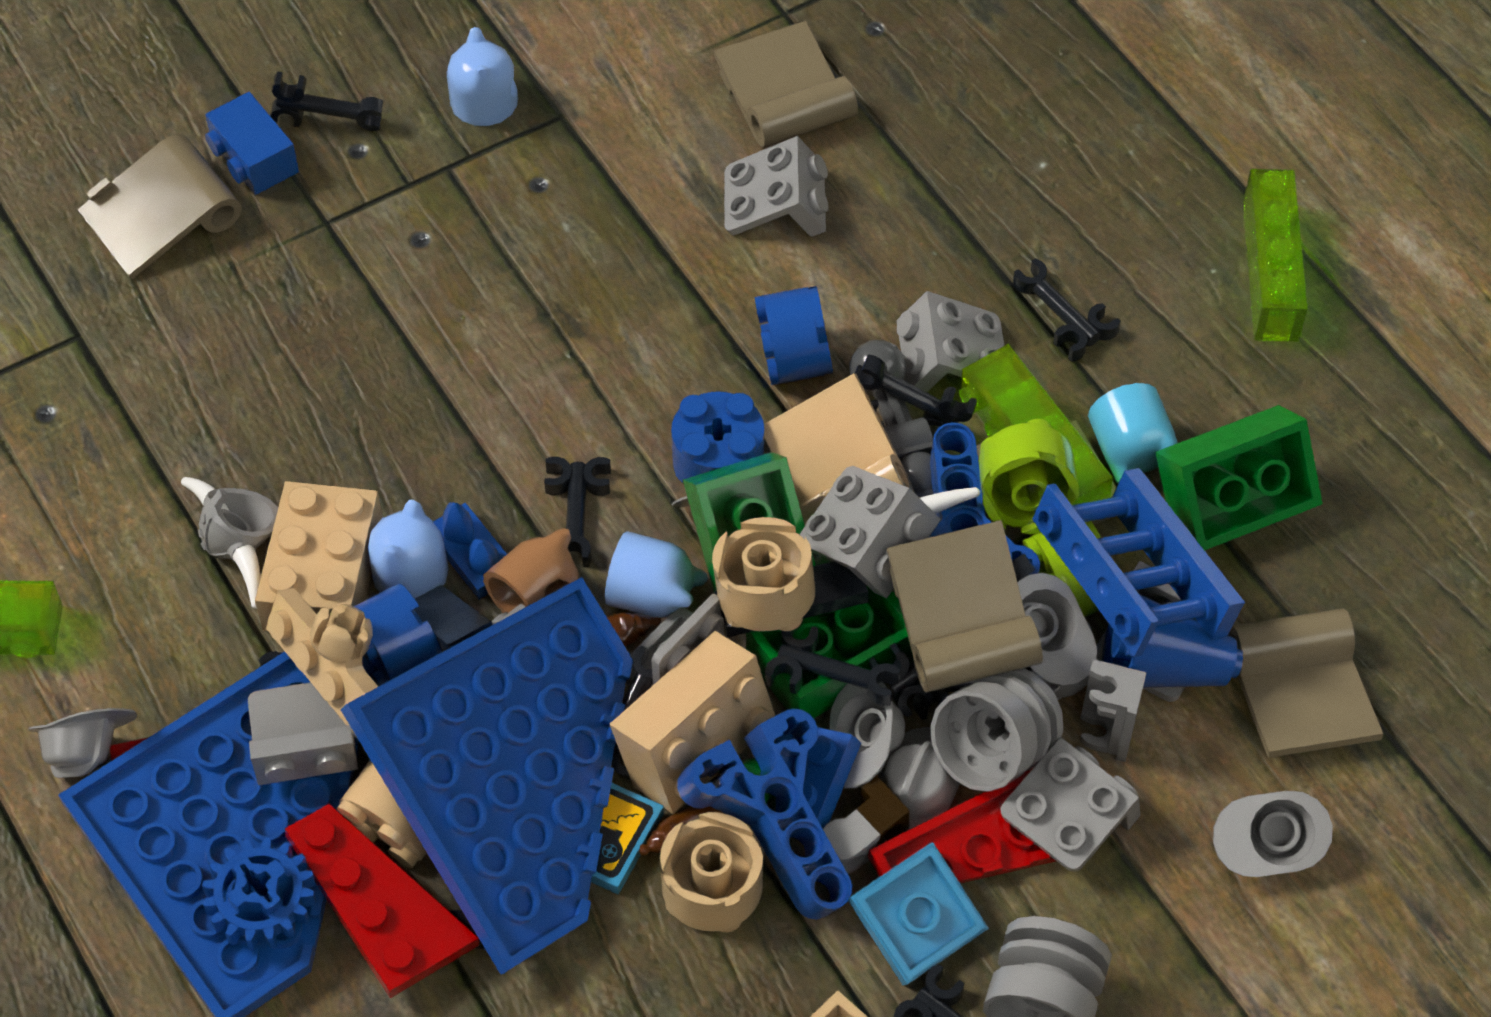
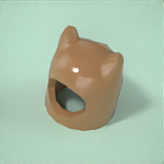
(531, 571)

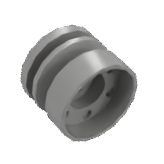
(996, 729)
(1047, 970)

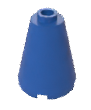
(1178, 655)

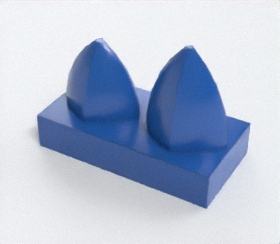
(468, 545)

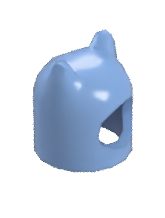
(481, 81)
(407, 551)
(650, 576)

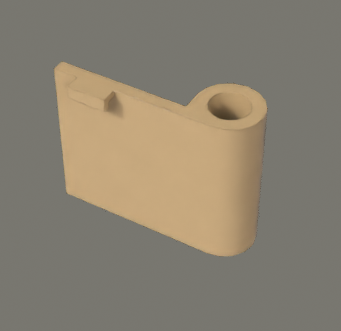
(828, 436)

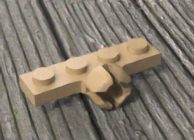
(324, 649)

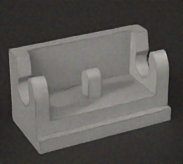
(1112, 702)

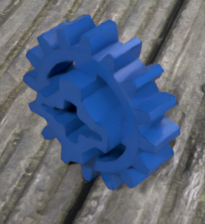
(247, 912)

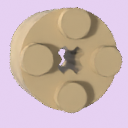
(764, 575)
(378, 816)
(711, 872)

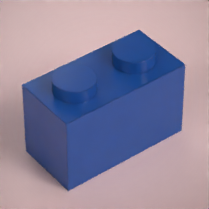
(251, 143)

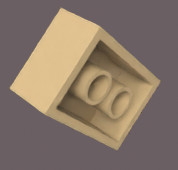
(319, 546)
(693, 708)

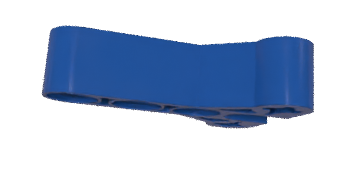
(962, 472)
(783, 776)

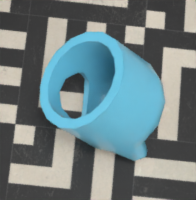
(1131, 427)

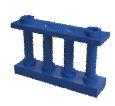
(1163, 538)

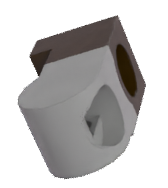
(871, 824)

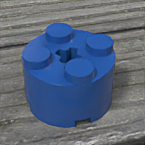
(794, 335)
(715, 432)
(398, 637)

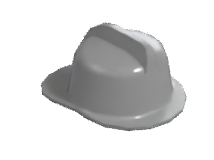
(1062, 629)
(876, 726)
(81, 740)
(919, 778)
(1272, 833)

